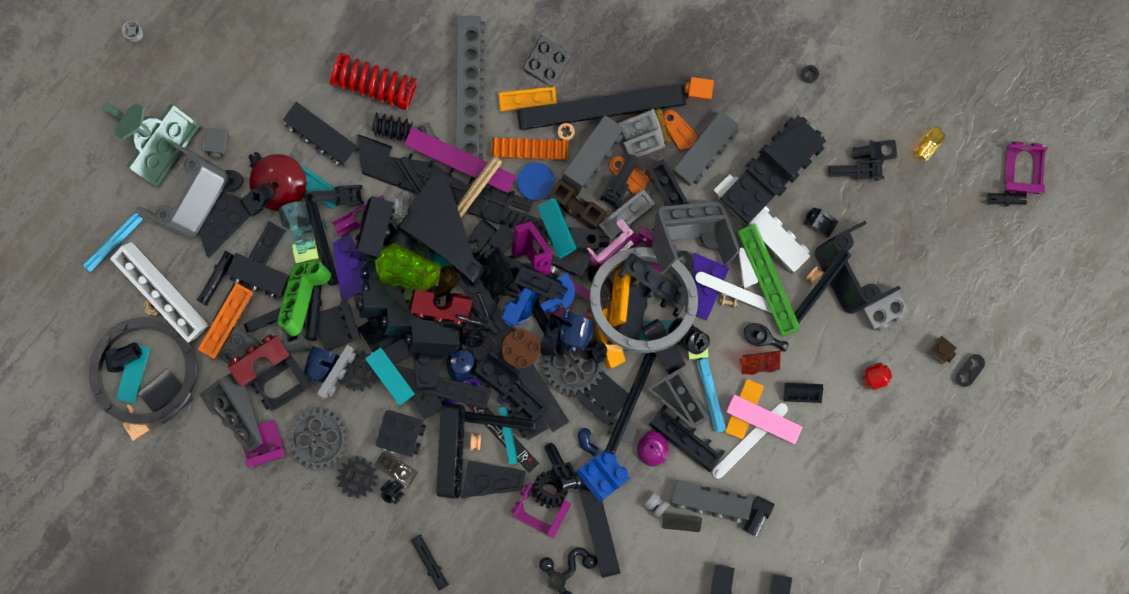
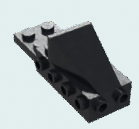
(774, 168)

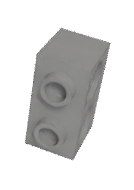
(883, 307)

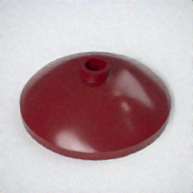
(285, 172)

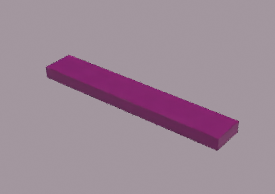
(457, 159)

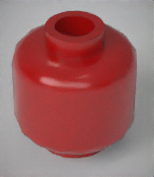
(877, 376)

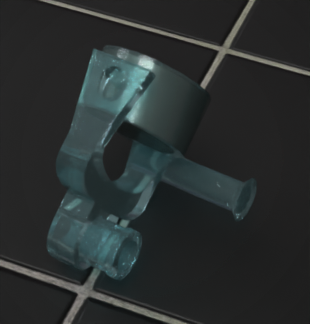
(295, 216)

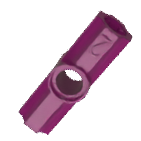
(349, 222)

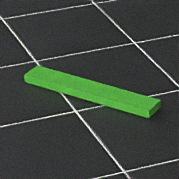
(768, 279)

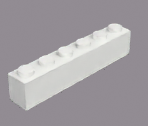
(776, 239)
(159, 292)

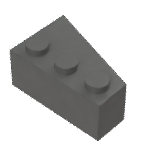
(681, 398)

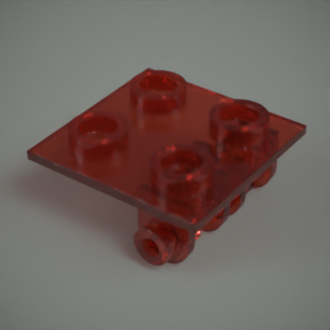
(760, 362)

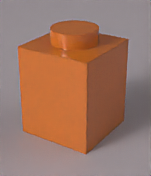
(699, 89)

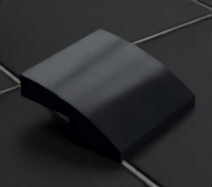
(161, 392)

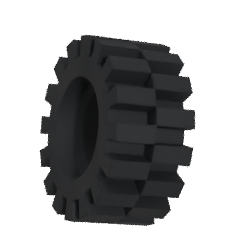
(542, 496)

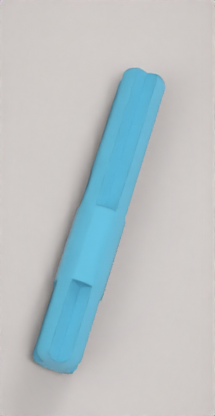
(112, 241)
(711, 395)

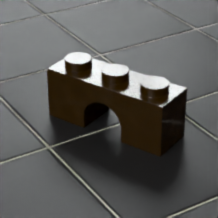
(585, 212)

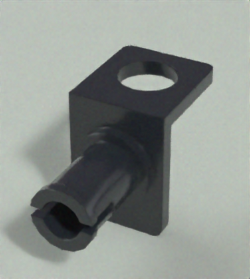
(874, 150)

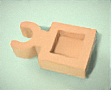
(135, 431)

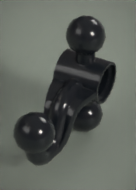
(547, 564)

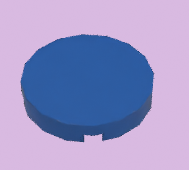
(536, 181)

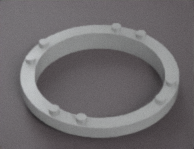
(622, 341)

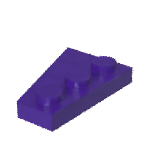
(706, 295)

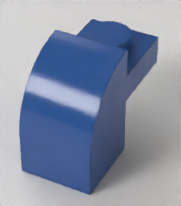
(552, 305)

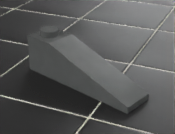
(234, 408)

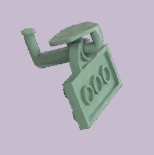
(155, 144)

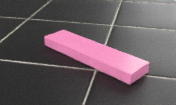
(764, 419)

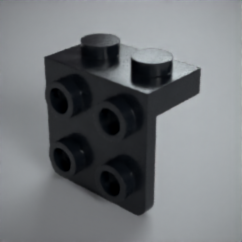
(400, 433)

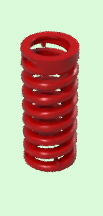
(339, 76)

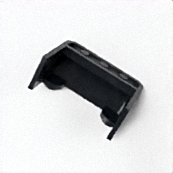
(845, 284)

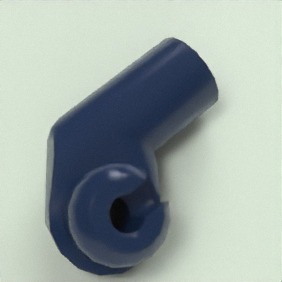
(584, 441)

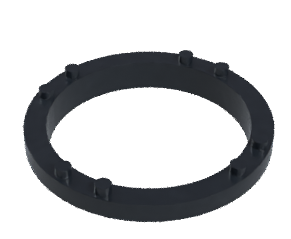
(107, 342)

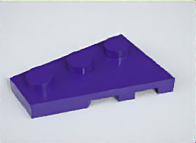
(347, 268)

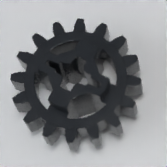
(350, 376)
(353, 469)

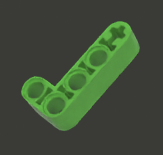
(298, 294)

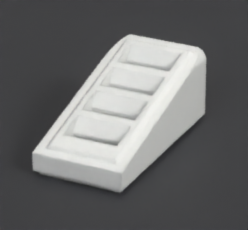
(747, 273)

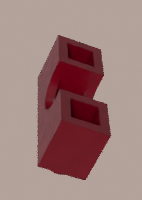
(422, 304)
(242, 368)

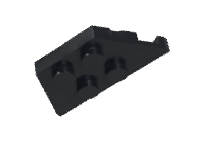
(222, 222)

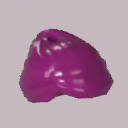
(653, 448)

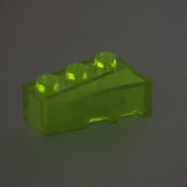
(407, 269)

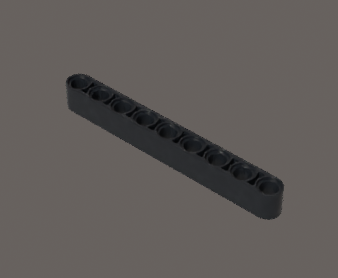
(600, 106)

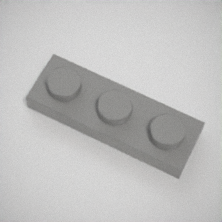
(628, 212)
(337, 372)

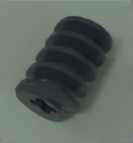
(391, 127)
(694, 340)

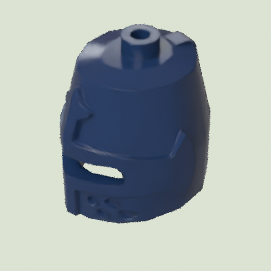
(576, 331)
(319, 364)
(461, 365)

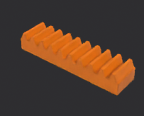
(529, 149)
(225, 321)

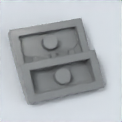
(642, 133)

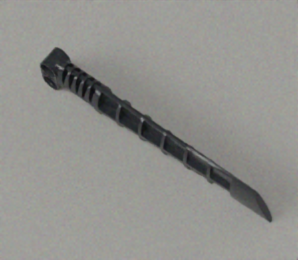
(489, 204)

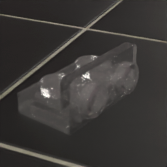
(402, 203)

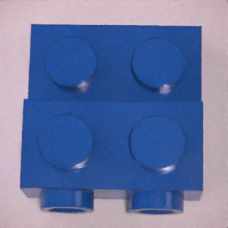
(519, 310)
(603, 475)

